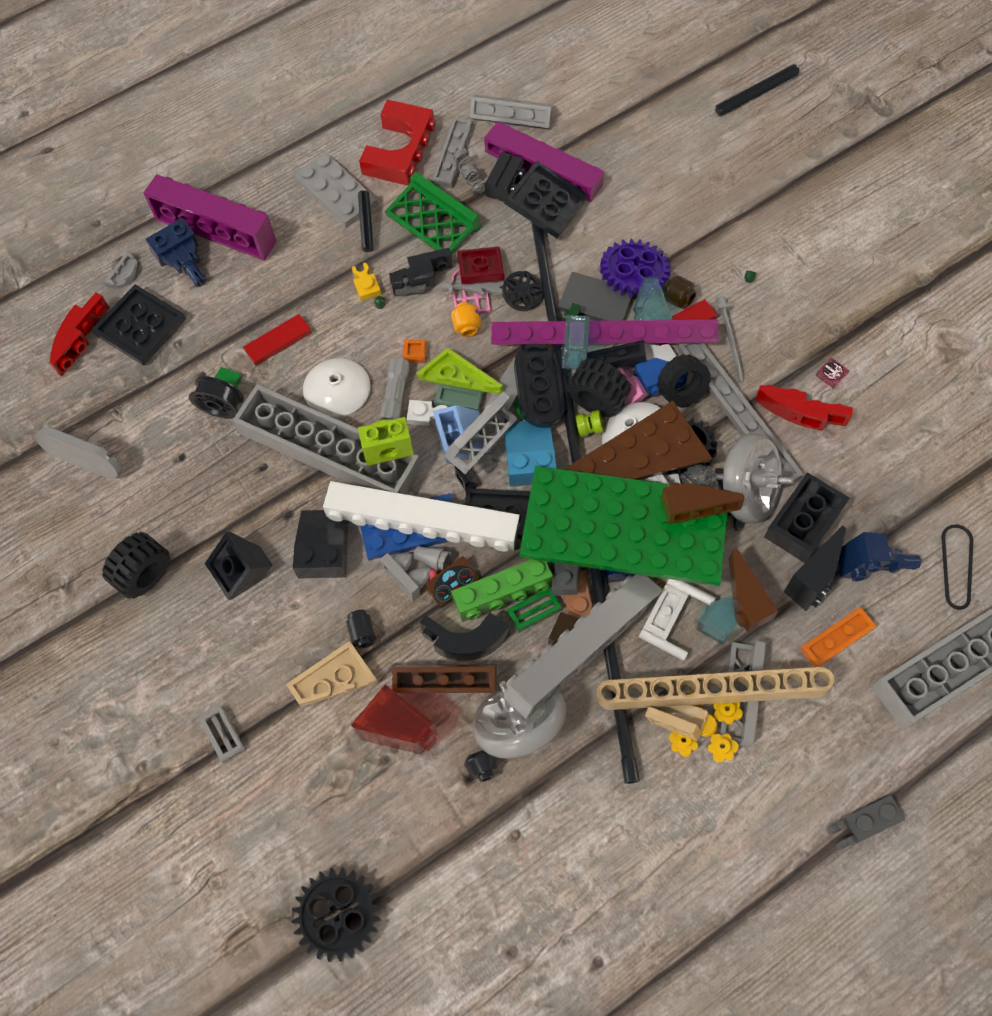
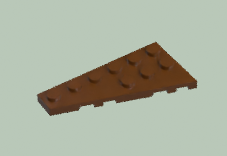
(647, 448)

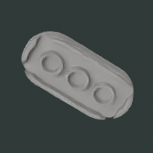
(78, 452)

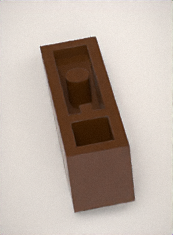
(694, 501)
(750, 600)

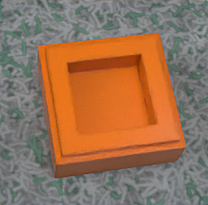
(415, 351)

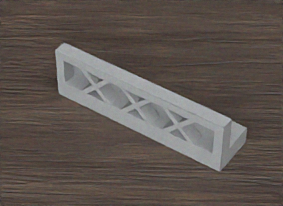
(511, 111)
(476, 427)
(750, 708)

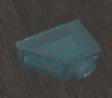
(651, 302)
(575, 341)
(717, 620)

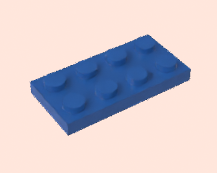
(392, 541)

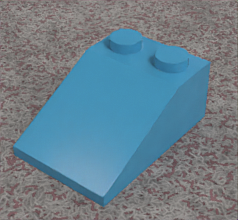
(525, 449)

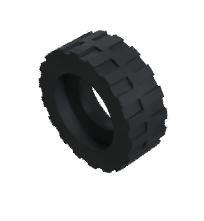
(674, 370)

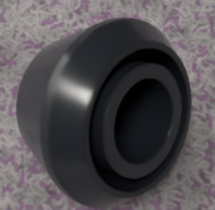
(481, 765)

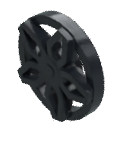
(522, 291)

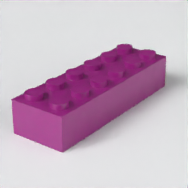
(211, 216)

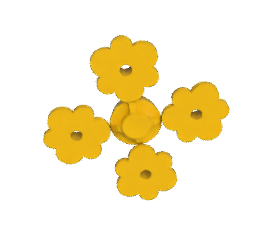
(709, 729)

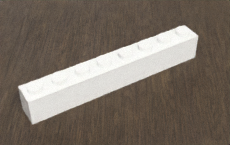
(421, 516)

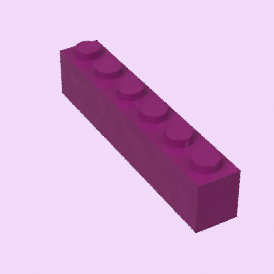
(513, 142)

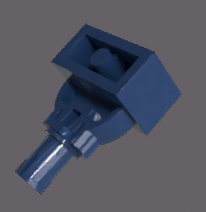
(175, 247)
(872, 554)

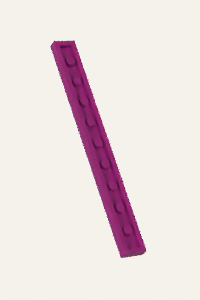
(607, 332)

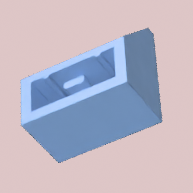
(451, 423)

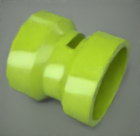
(584, 423)

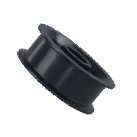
(216, 397)

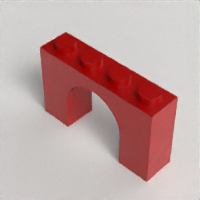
(399, 164)

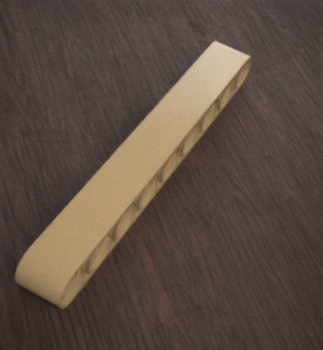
(725, 681)

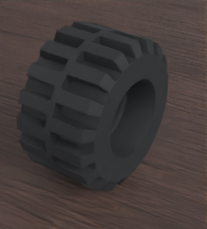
(599, 387)
(136, 565)

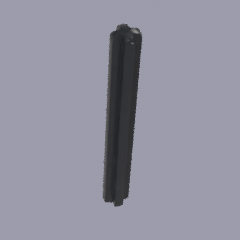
(757, 90)

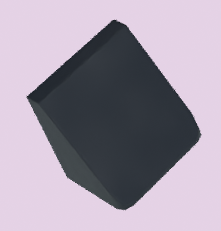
(469, 480)

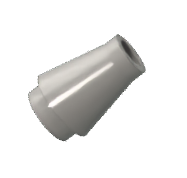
(433, 557)

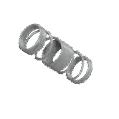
(470, 171)

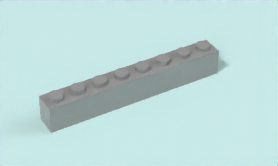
(581, 644)

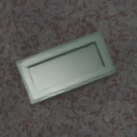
(458, 396)

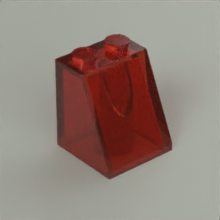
(395, 724)

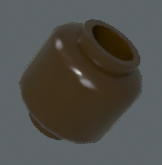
(679, 291)

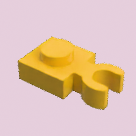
(365, 283)

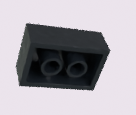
(806, 517)

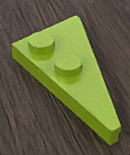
(455, 371)

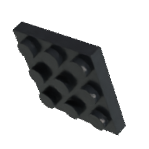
(546, 199)
(139, 324)

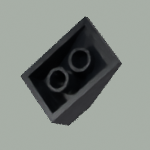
(320, 546)
(813, 579)

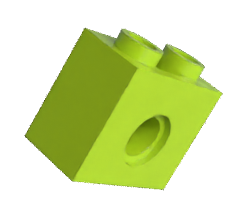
(385, 441)

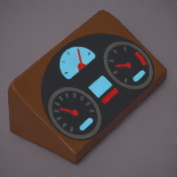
(451, 578)

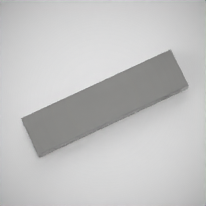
(456, 139)

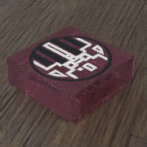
(832, 373)

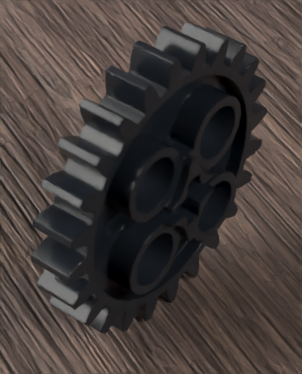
(345, 939)

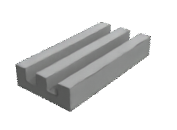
(232, 752)

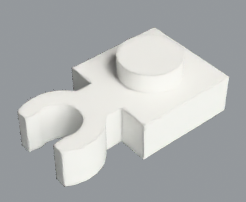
(421, 412)

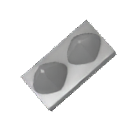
(411, 582)

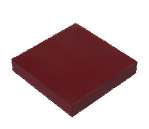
(480, 265)

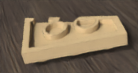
(332, 676)

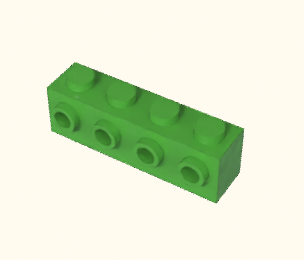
(501, 589)

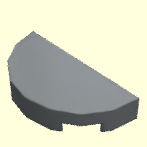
(123, 273)

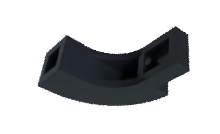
(468, 645)

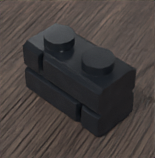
(504, 176)

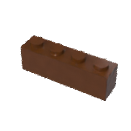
(444, 678)

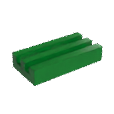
(538, 618)

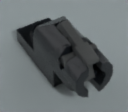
(420, 272)

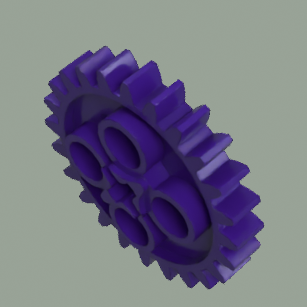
(632, 262)

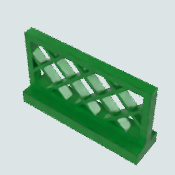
(446, 205)

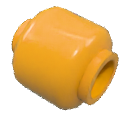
(466, 319)

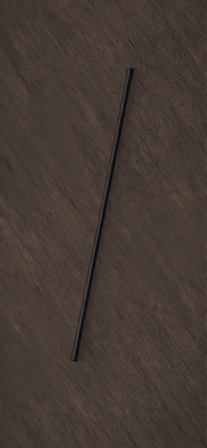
(628, 759)

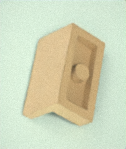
(683, 720)

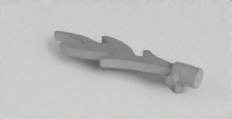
(490, 287)

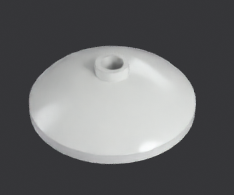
(341, 397)
(626, 416)

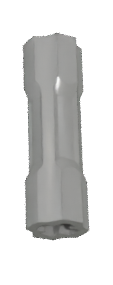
(397, 378)

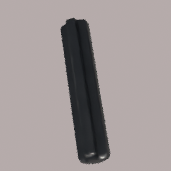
(365, 221)

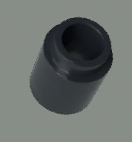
(360, 629)

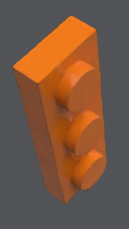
(838, 637)

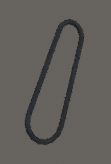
(969, 566)

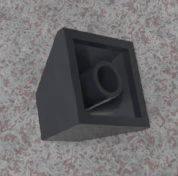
(237, 564)

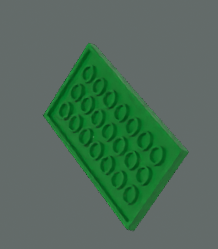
(618, 528)

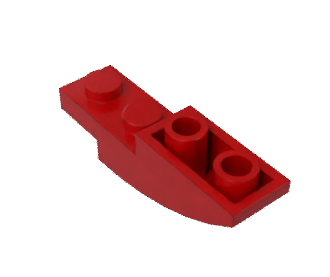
(71, 335)
(794, 407)

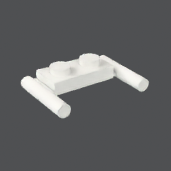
(666, 612)

